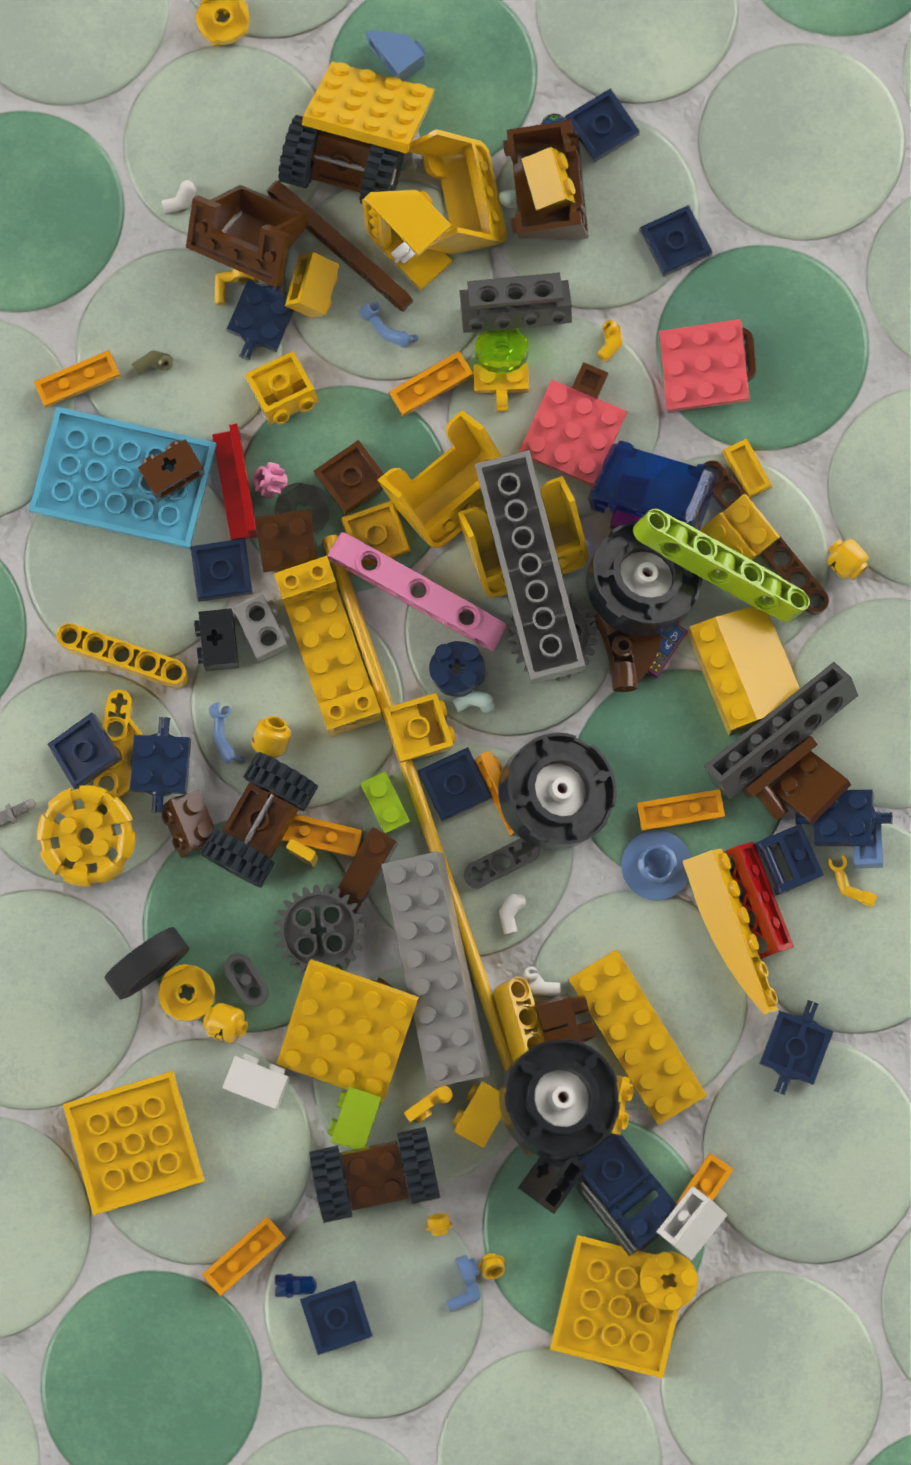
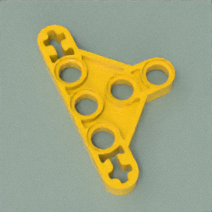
(124, 744)

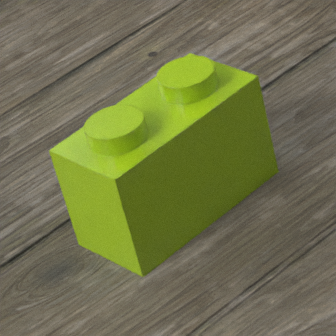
(385, 804)
(355, 1118)

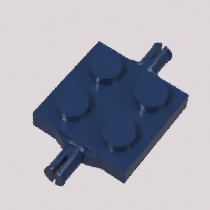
(260, 318)
(160, 764)
(848, 820)
(796, 1047)

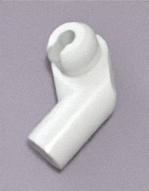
(508, 910)

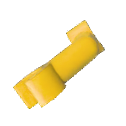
(864, 897)

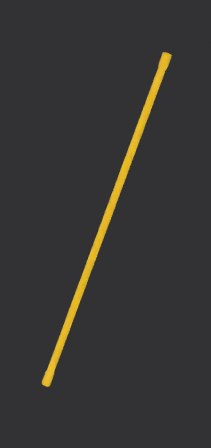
(421, 806)

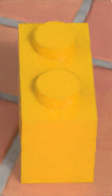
(548, 180)
(312, 285)
(480, 1116)

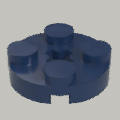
(447, 656)

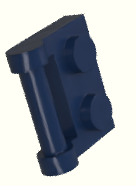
(797, 855)
(644, 1225)

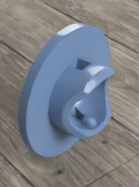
(655, 865)

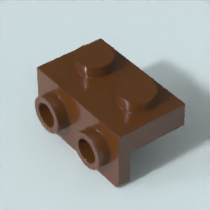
(187, 822)

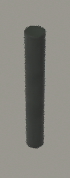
(606, 1218)

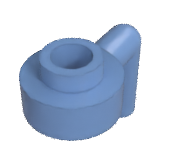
(468, 1271)

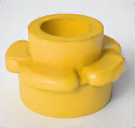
(439, 1224)
(491, 1266)

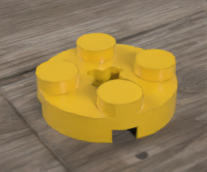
(222, 33)
(192, 977)
(685, 1278)

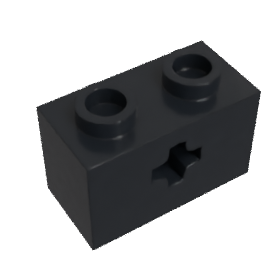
(225, 654)
(552, 1181)

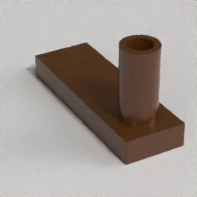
(760, 786)

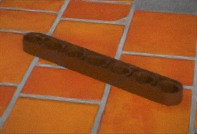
(344, 249)
(794, 564)

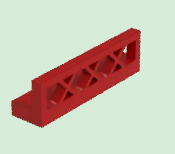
(235, 484)
(759, 899)

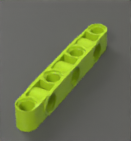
(721, 565)

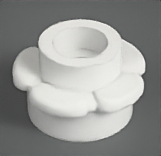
(402, 253)

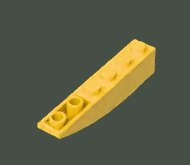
(728, 924)

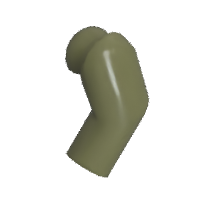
(155, 360)

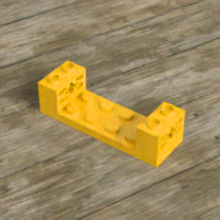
(328, 646)

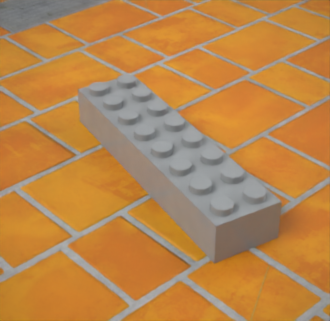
(530, 567)
(436, 969)

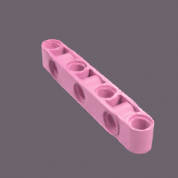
(398, 579)

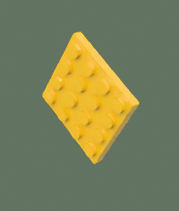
(368, 107)
(347, 1029)
(133, 1143)
(607, 1314)

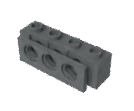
(515, 302)

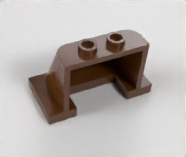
(245, 232)

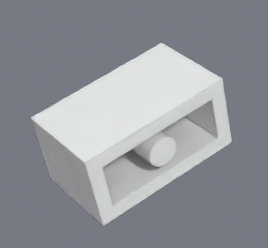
(256, 1081)
(692, 1223)

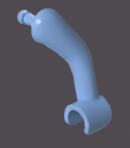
(395, 337)
(221, 742)

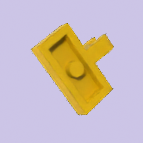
(501, 384)

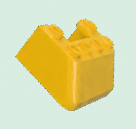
(445, 486)
(564, 528)

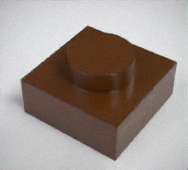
(590, 380)

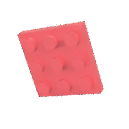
(704, 365)
(573, 432)

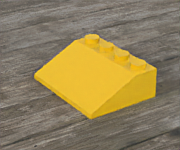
(743, 666)

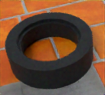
(146, 963)

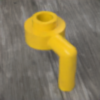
(230, 276)

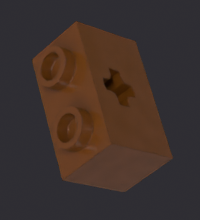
(164, 482)

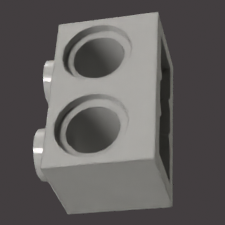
(257, 630)

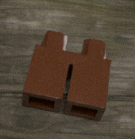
(559, 1019)

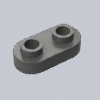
(246, 980)

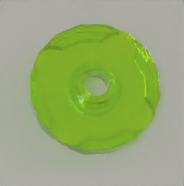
(501, 350)

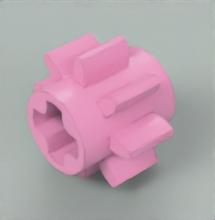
(270, 479)

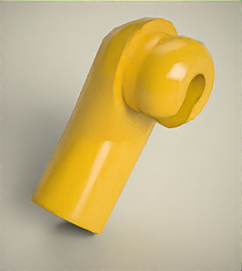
(613, 340)

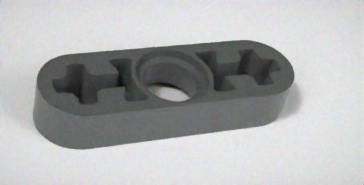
(479, 864)

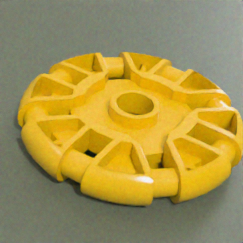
(70, 841)

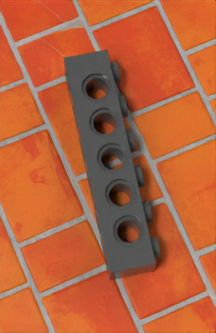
(781, 730)

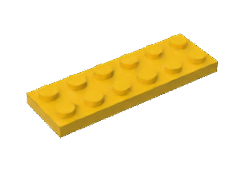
(637, 1037)

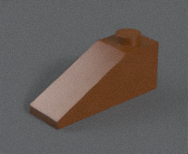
(367, 866)

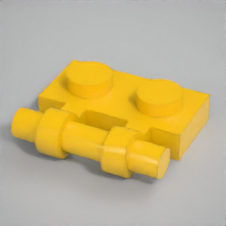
(421, 1110)

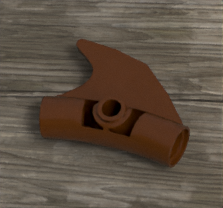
(631, 664)

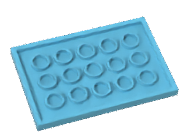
(95, 479)

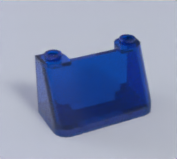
(644, 481)

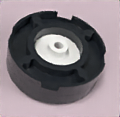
(638, 586)
(557, 791)
(532, 1105)

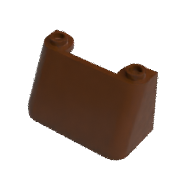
(528, 222)

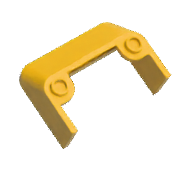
(468, 190)
(411, 219)

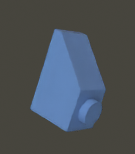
(397, 52)

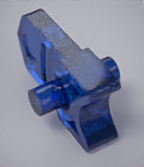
(292, 1285)

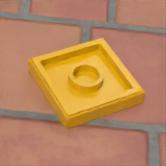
(379, 529)

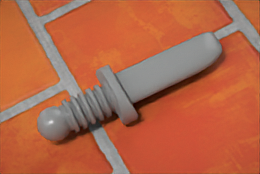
(11, 812)

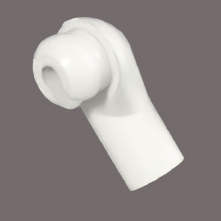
(182, 199)
(538, 985)

